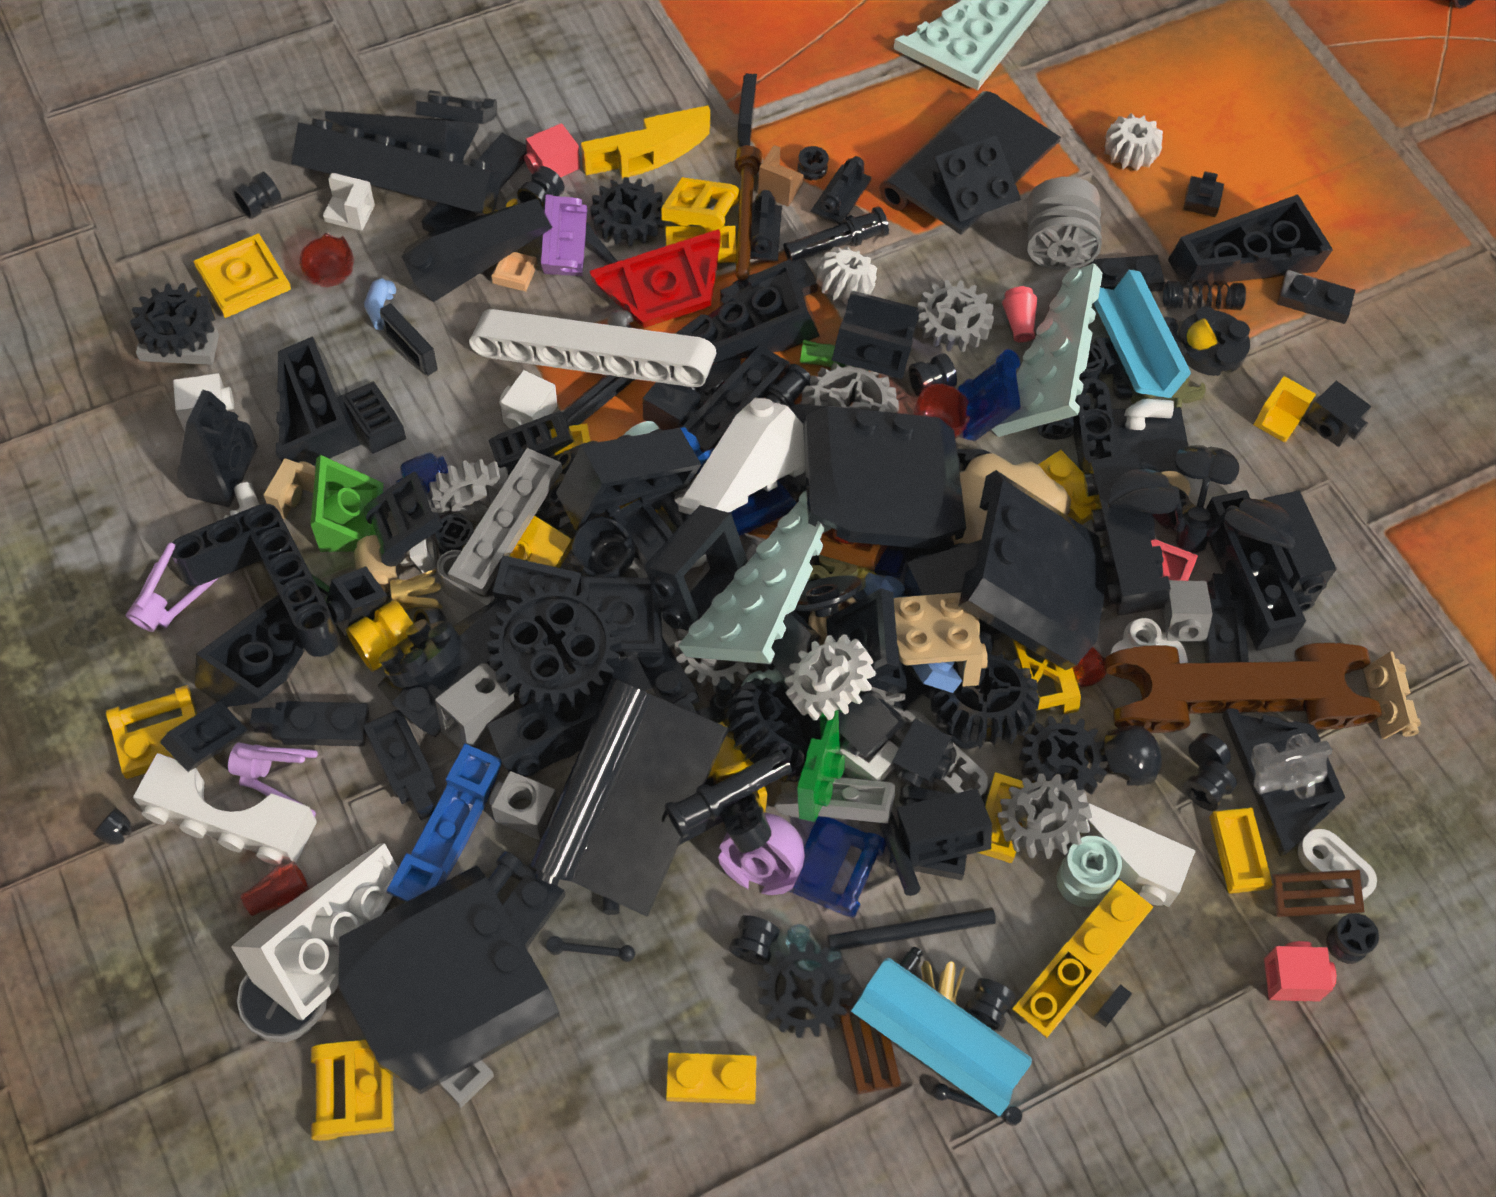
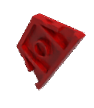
(664, 280)

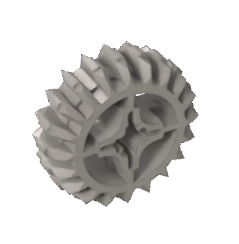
(850, 385)

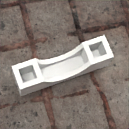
(272, 829)

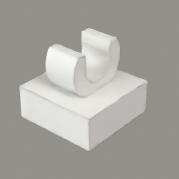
(422, 555)

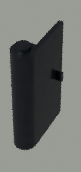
(1020, 136)
(612, 809)

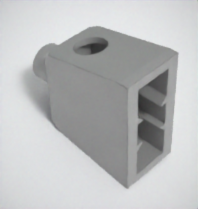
(472, 705)

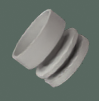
(1064, 223)

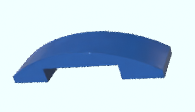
(449, 825)

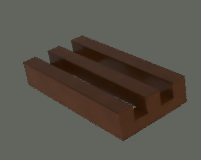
(1355, 891)
(887, 1050)

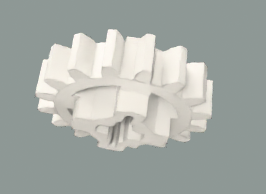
(830, 677)

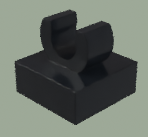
(1204, 194)

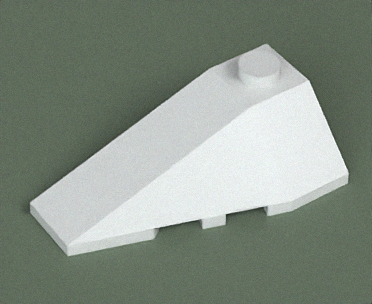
(752, 454)
(297, 947)

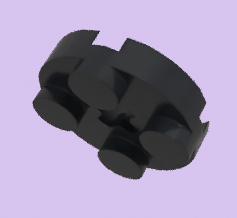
(1231, 335)
(425, 649)

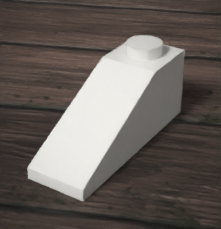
(1150, 861)

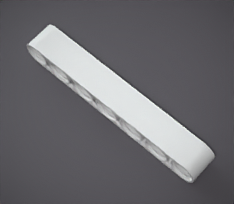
(593, 347)

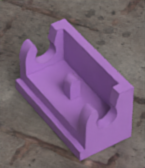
(564, 243)

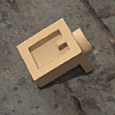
(288, 483)

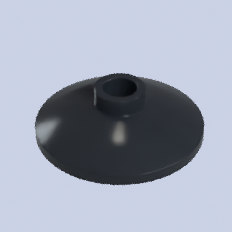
(827, 593)

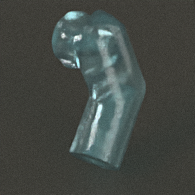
(800, 936)

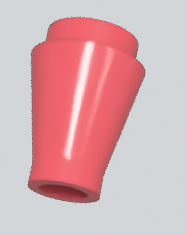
(1020, 310)

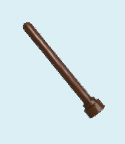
(747, 163)

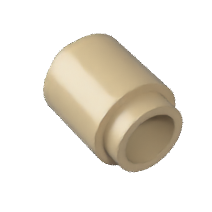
(368, 555)

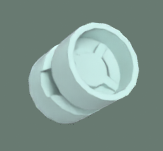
(1089, 871)

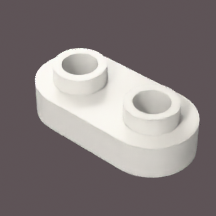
(1337, 857)

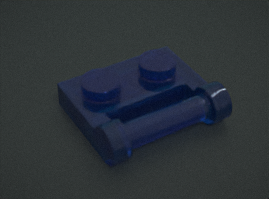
(991, 395)
(824, 858)

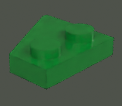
(820, 770)

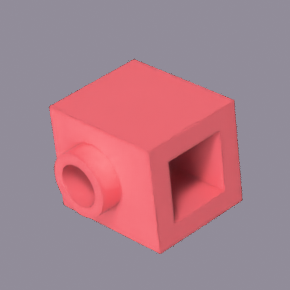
(553, 149)
(1299, 972)

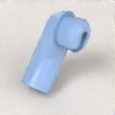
(375, 300)

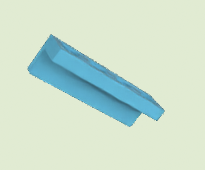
(1142, 337)
(942, 1035)

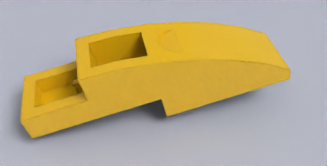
(640, 151)
(1082, 958)

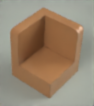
(778, 179)

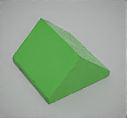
(339, 505)

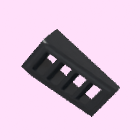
(384, 435)
(513, 439)

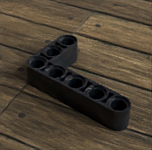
(264, 537)

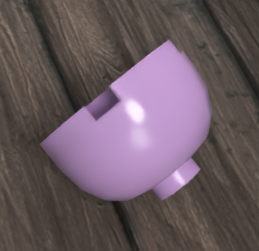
(771, 865)

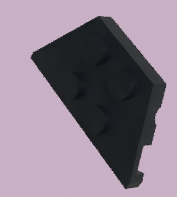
(1284, 812)

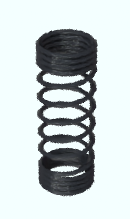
(1174, 297)

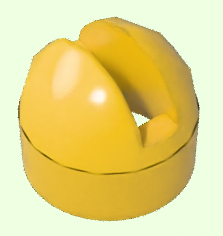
(1201, 335)

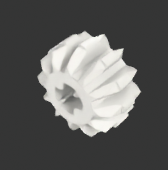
(1133, 142)
(845, 272)

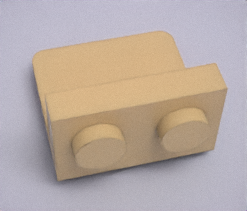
(938, 632)

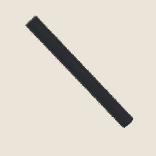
(911, 929)

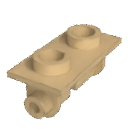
(1390, 687)

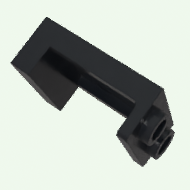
(876, 334)

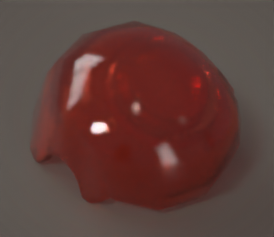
(327, 261)
(946, 403)

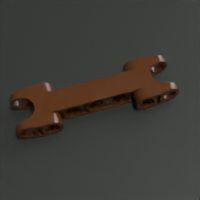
(1308, 684)

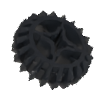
(1008, 707)
(766, 720)

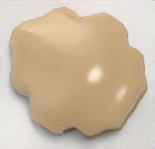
(1025, 474)

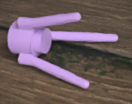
(149, 607)
(255, 761)

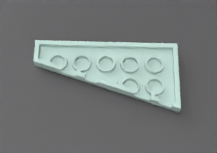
(970, 37)
(1057, 356)
(754, 604)

